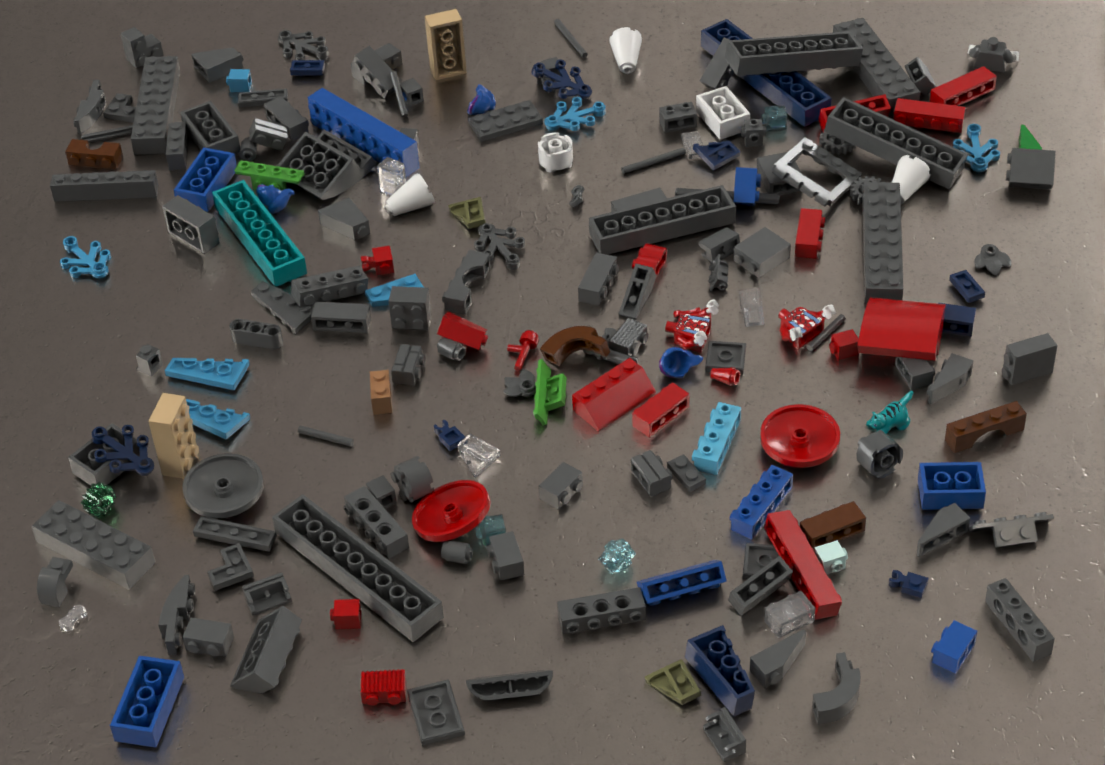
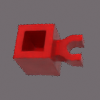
(381, 261)

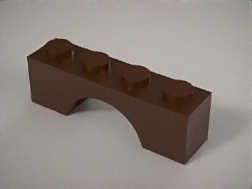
(966, 431)

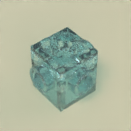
(617, 555)

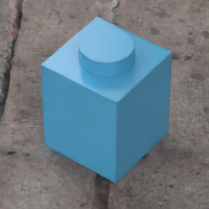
(239, 80)

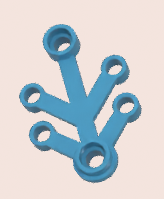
(556, 120)
(978, 163)
(96, 269)

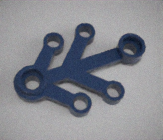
(578, 89)
(123, 452)

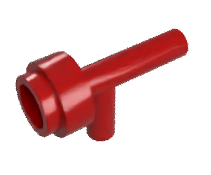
(528, 340)

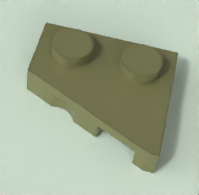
(469, 212)
(675, 682)

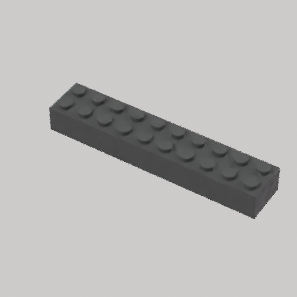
(358, 567)

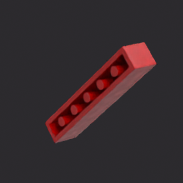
(801, 558)

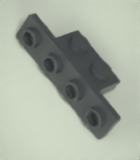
(1013, 532)

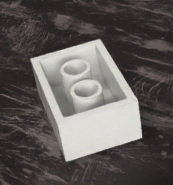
(722, 112)

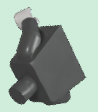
(992, 55)

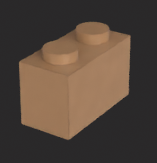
(380, 392)

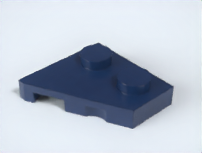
(716, 153)

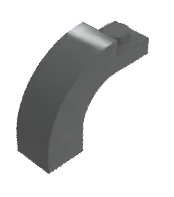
(840, 701)

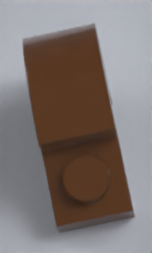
(573, 339)

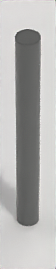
(570, 37)
(653, 160)

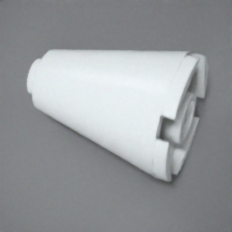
(626, 48)
(911, 176)
(410, 197)

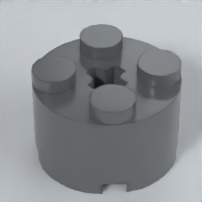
(879, 454)
(412, 479)

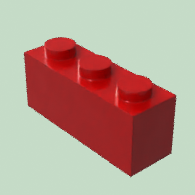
(809, 233)
(660, 409)

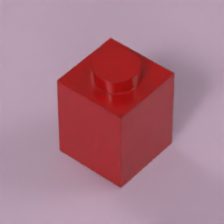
(844, 344)
(346, 614)

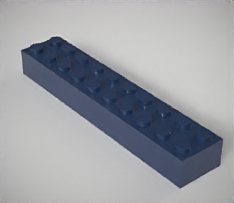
(798, 94)

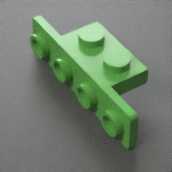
(269, 174)
(549, 392)

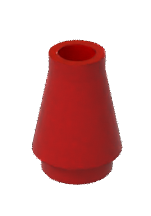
(726, 375)

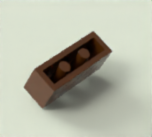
(834, 524)

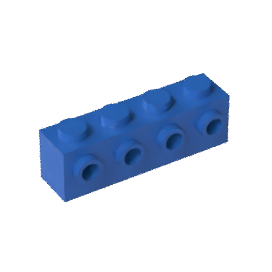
(761, 500)
(682, 581)

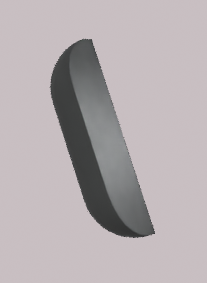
(510, 684)

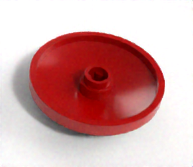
(800, 435)
(451, 510)

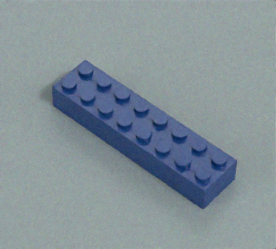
(362, 130)

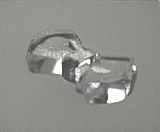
(77, 612)

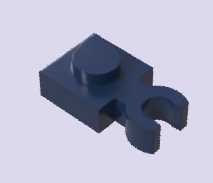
(448, 436)
(911, 584)

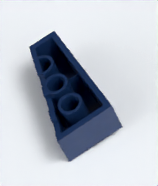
(721, 670)

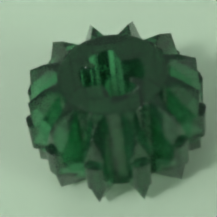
(98, 499)

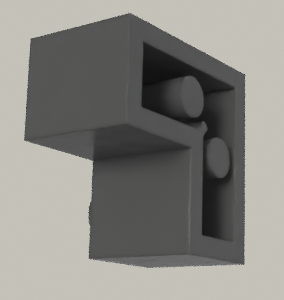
(140, 46)

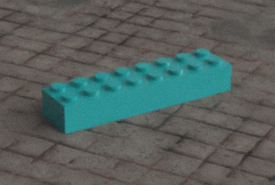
(259, 233)

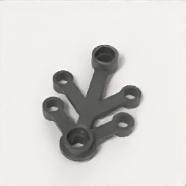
(287, 37)
(488, 231)

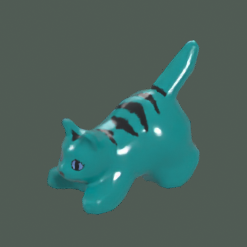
(893, 415)

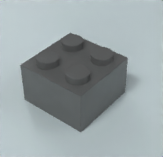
(410, 307)

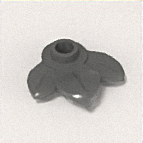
(992, 261)
(520, 386)

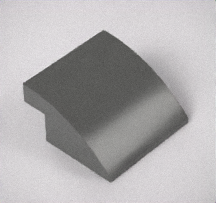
(327, 164)

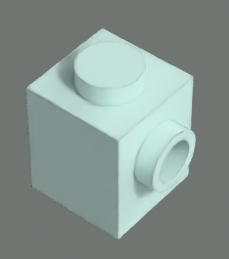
(832, 556)

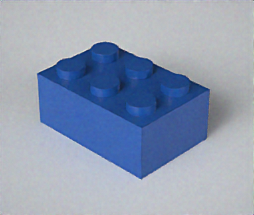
(951, 483)

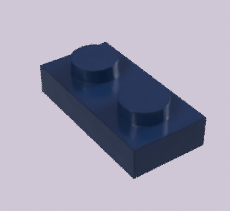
(307, 67)
(967, 286)

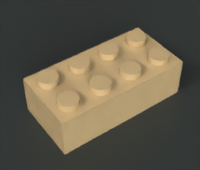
(445, 44)
(173, 435)

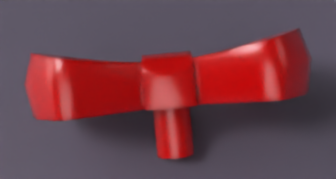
(676, 314)

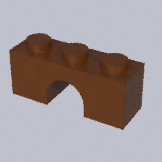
(107, 156)

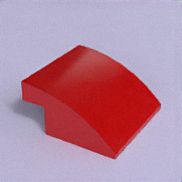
(901, 329)

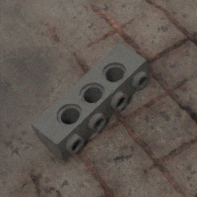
(376, 522)
(601, 610)
(1019, 619)

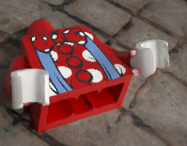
(803, 325)
(694, 328)

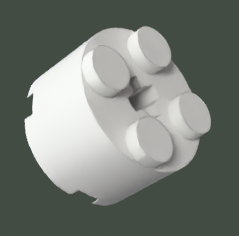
(555, 152)

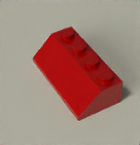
(613, 394)

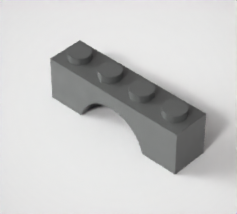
(473, 267)

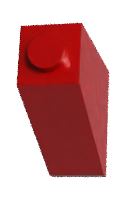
(462, 331)

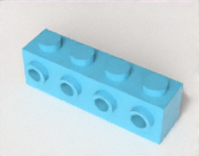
(716, 438)

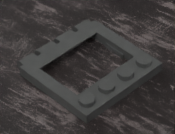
(822, 157)

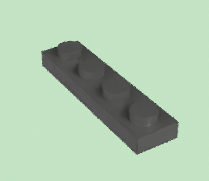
(235, 533)

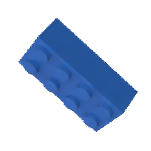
(206, 174)
(147, 701)

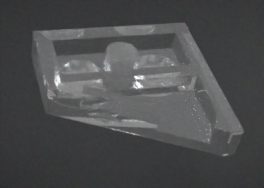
(477, 454)

